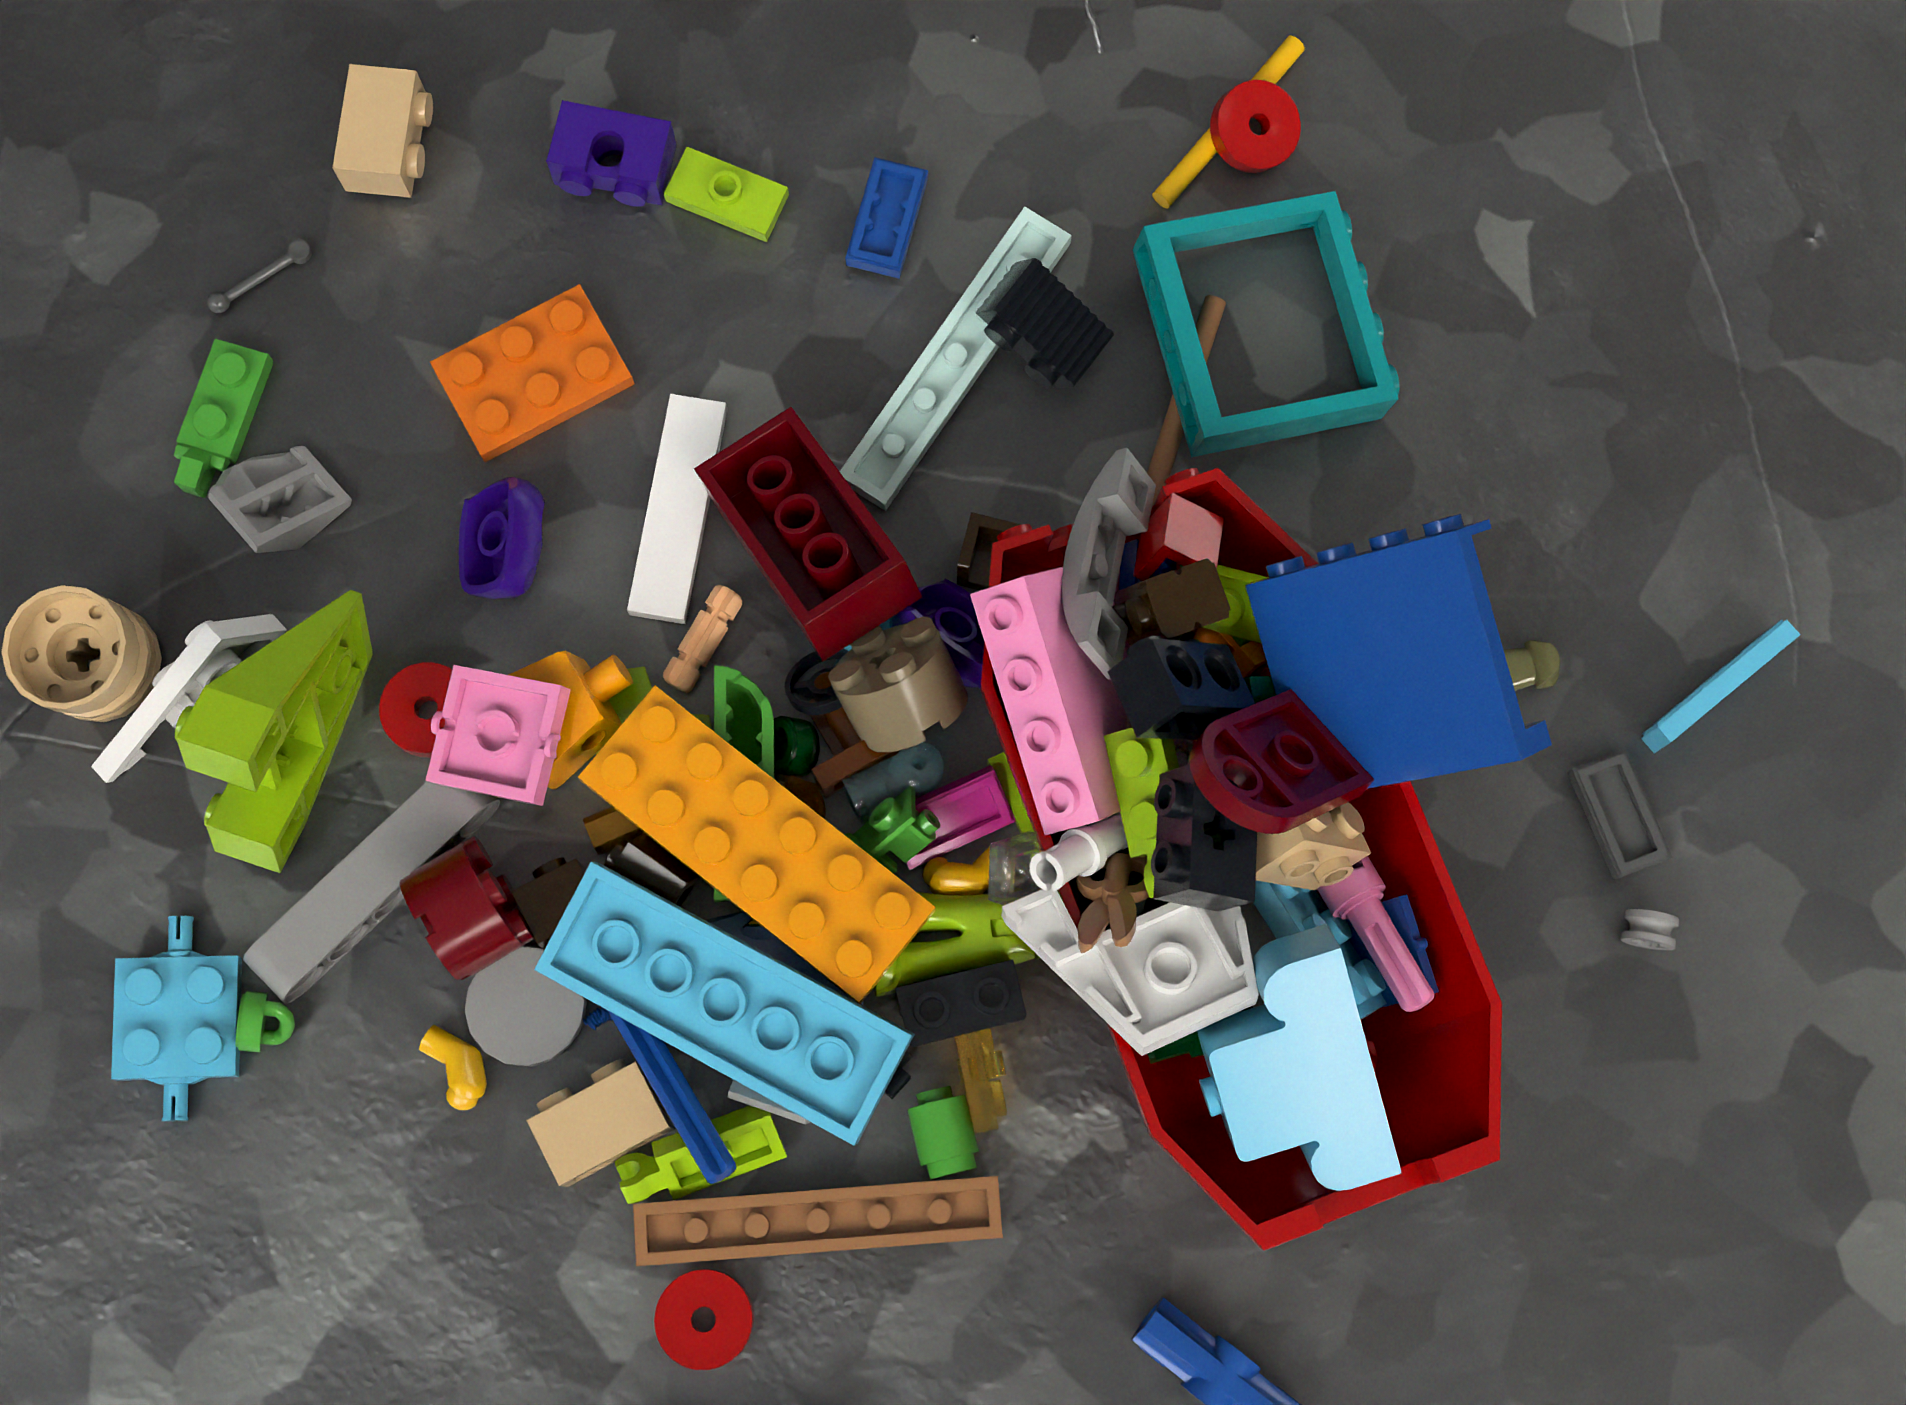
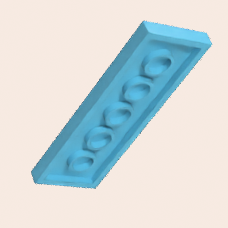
(724, 1002)

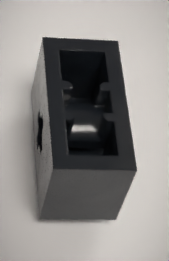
(1199, 851)

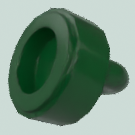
(795, 746)

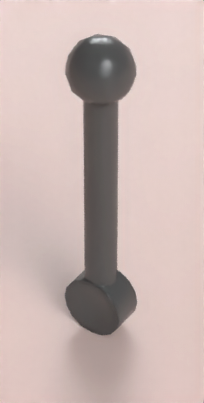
(298, 252)

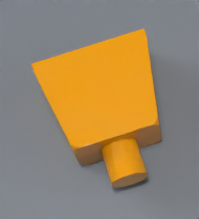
(589, 714)

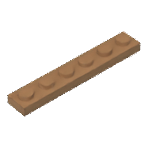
(817, 1221)

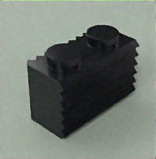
(1043, 325)

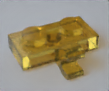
(976, 1066)

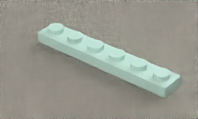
(944, 369)

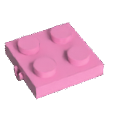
(497, 735)

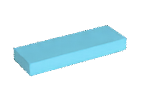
(1719, 685)

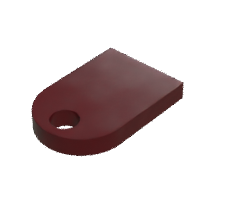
(1280, 760)

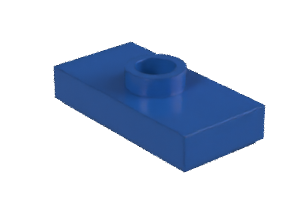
(886, 217)

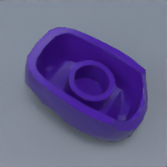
(501, 539)
(957, 623)

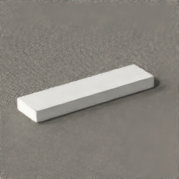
(676, 510)

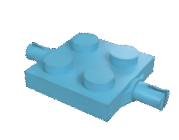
(176, 1018)

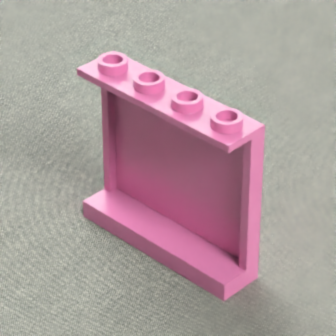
(1052, 699)

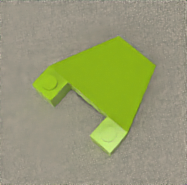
(275, 729)

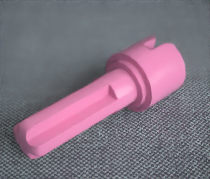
(1359, 901)

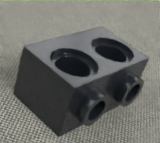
(1178, 687)

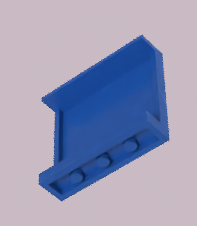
(1397, 653)

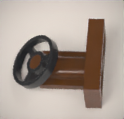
(832, 722)

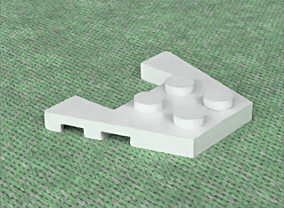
(1169, 981)

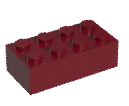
(808, 533)

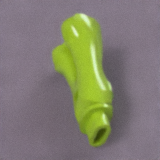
(982, 942)

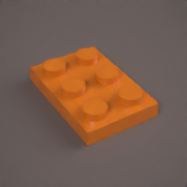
(532, 373)

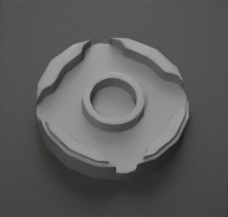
(521, 1012)

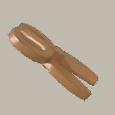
(1112, 902)

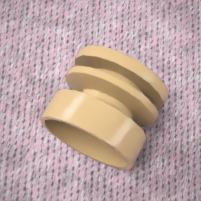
(50, 649)

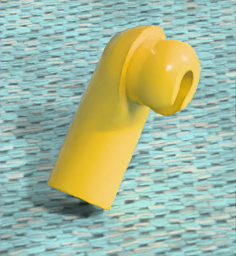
(956, 877)
(463, 1066)

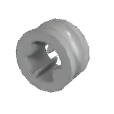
(1650, 929)

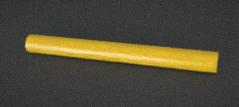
(1204, 148)

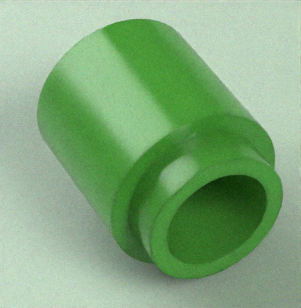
(943, 1132)

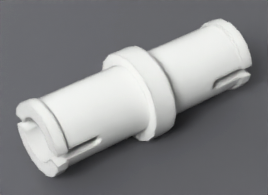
(1079, 852)

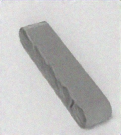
(364, 887)

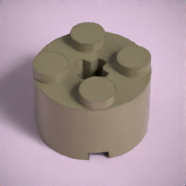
(898, 685)

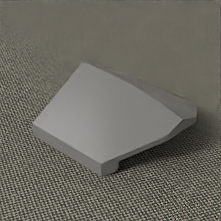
(279, 499)

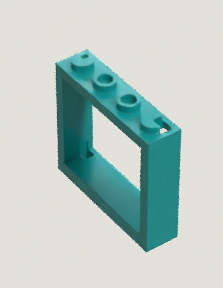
(1180, 345)

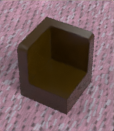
(975, 556)

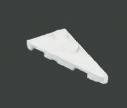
(209, 653)

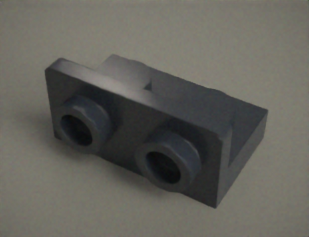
(961, 1003)

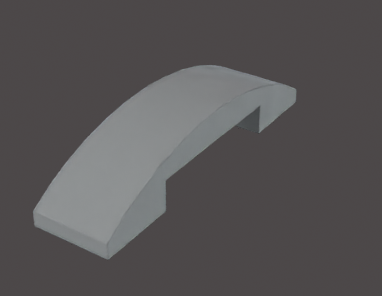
(1112, 509)

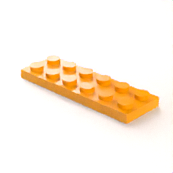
(757, 844)

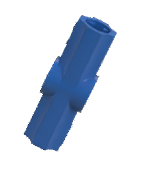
(1207, 1365)

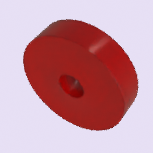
(1278, 123)
(402, 701)
(676, 1327)

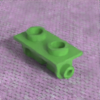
(896, 828)

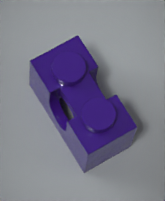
(592, 133)

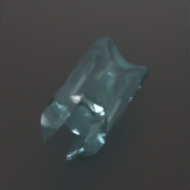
(892, 777)

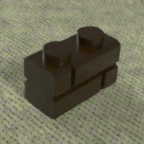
(1173, 602)

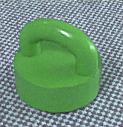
(252, 1021)

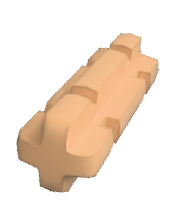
(702, 638)

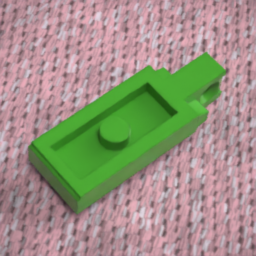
(219, 414)

